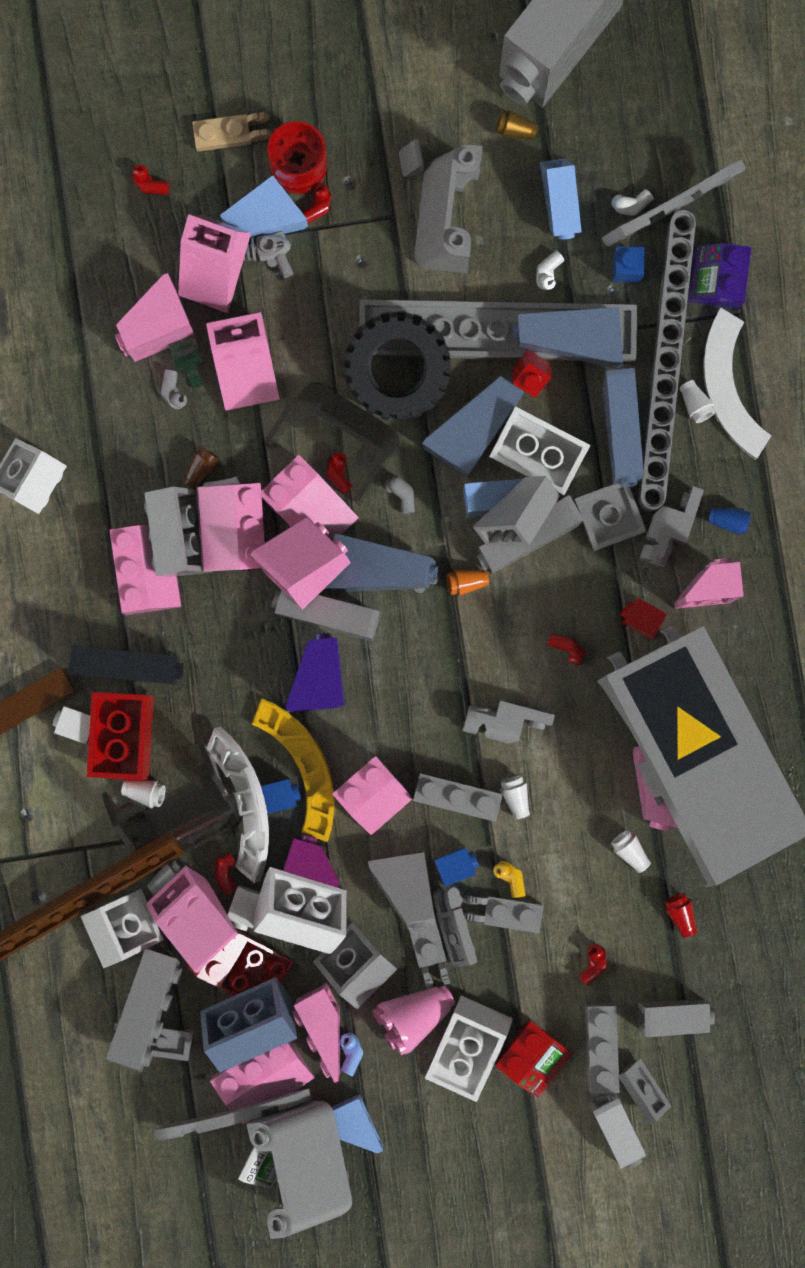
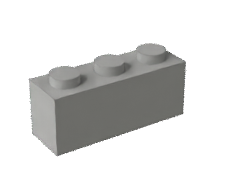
(457, 797)
(602, 1047)

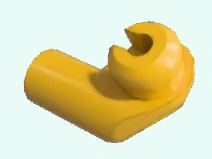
(511, 875)

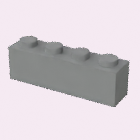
(143, 1010)

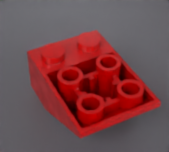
(244, 965)

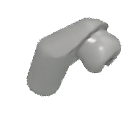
(404, 491)

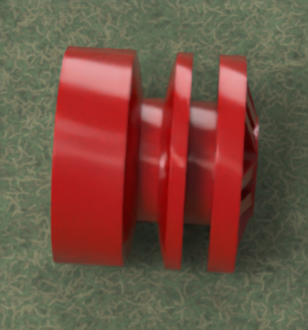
(302, 143)

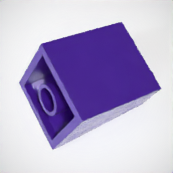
(318, 677)

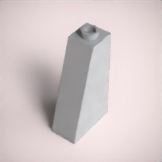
(559, 521)
(330, 614)

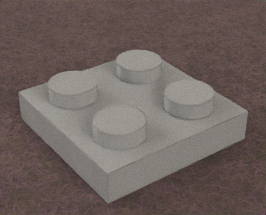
(609, 516)

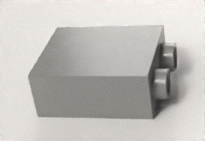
(548, 45)

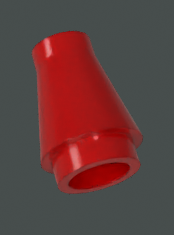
(681, 912)

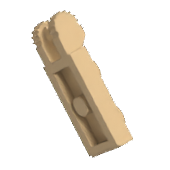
(229, 131)

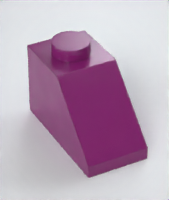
(310, 861)

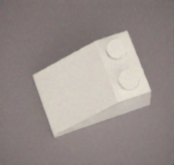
(469, 1048)

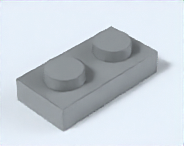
(644, 1091)

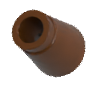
(200, 467)

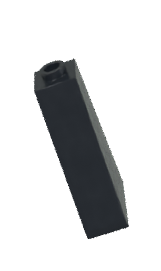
(125, 665)

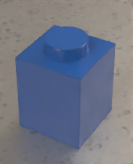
(628, 264)
(280, 795)
(456, 866)

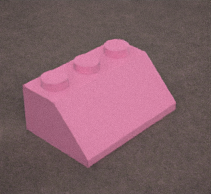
(230, 526)
(136, 579)
(713, 586)
(262, 1077)

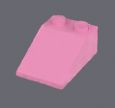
(302, 493)

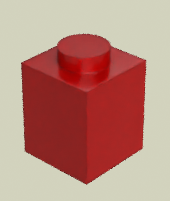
(531, 373)
(642, 617)

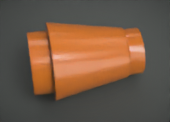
(466, 581)

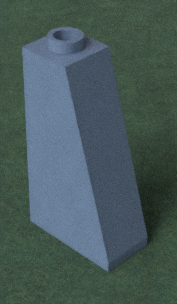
(573, 334)
(623, 426)
(473, 428)
(381, 568)

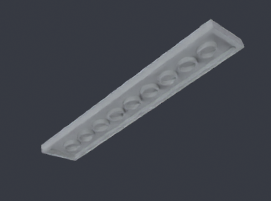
(485, 328)

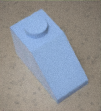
(356, 1125)

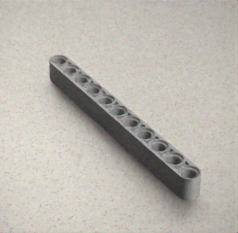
(671, 348)

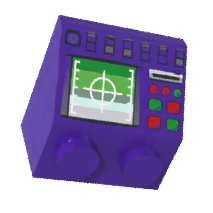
(719, 275)

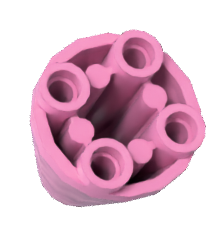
(413, 1017)

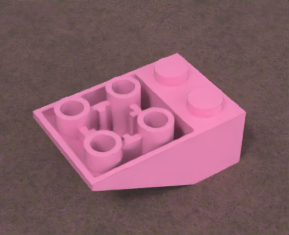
(211, 261)
(243, 361)
(192, 918)
(321, 1018)

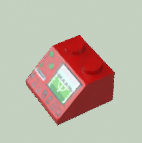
(533, 1058)

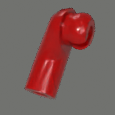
(320, 204)
(222, 874)
(596, 966)

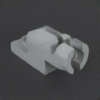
(670, 527)
(505, 723)

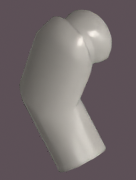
(170, 392)

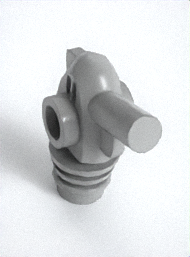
(271, 249)

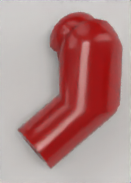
(147, 184)
(335, 472)
(568, 644)

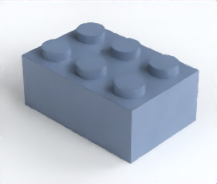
(248, 1024)

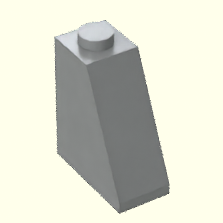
(518, 514)
(407, 888)
(674, 1017)
(617, 1129)

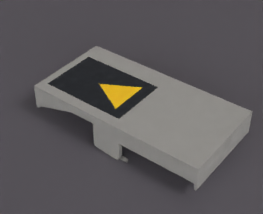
(705, 755)

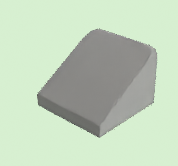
(411, 159)

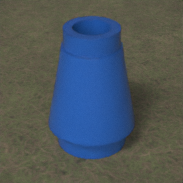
(731, 519)

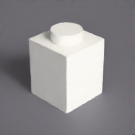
(72, 724)
(243, 908)

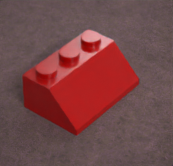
(120, 736)

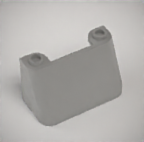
(436, 242)
(306, 1166)

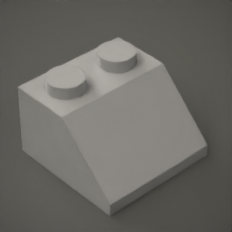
(355, 967)

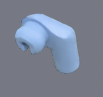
(352, 1051)

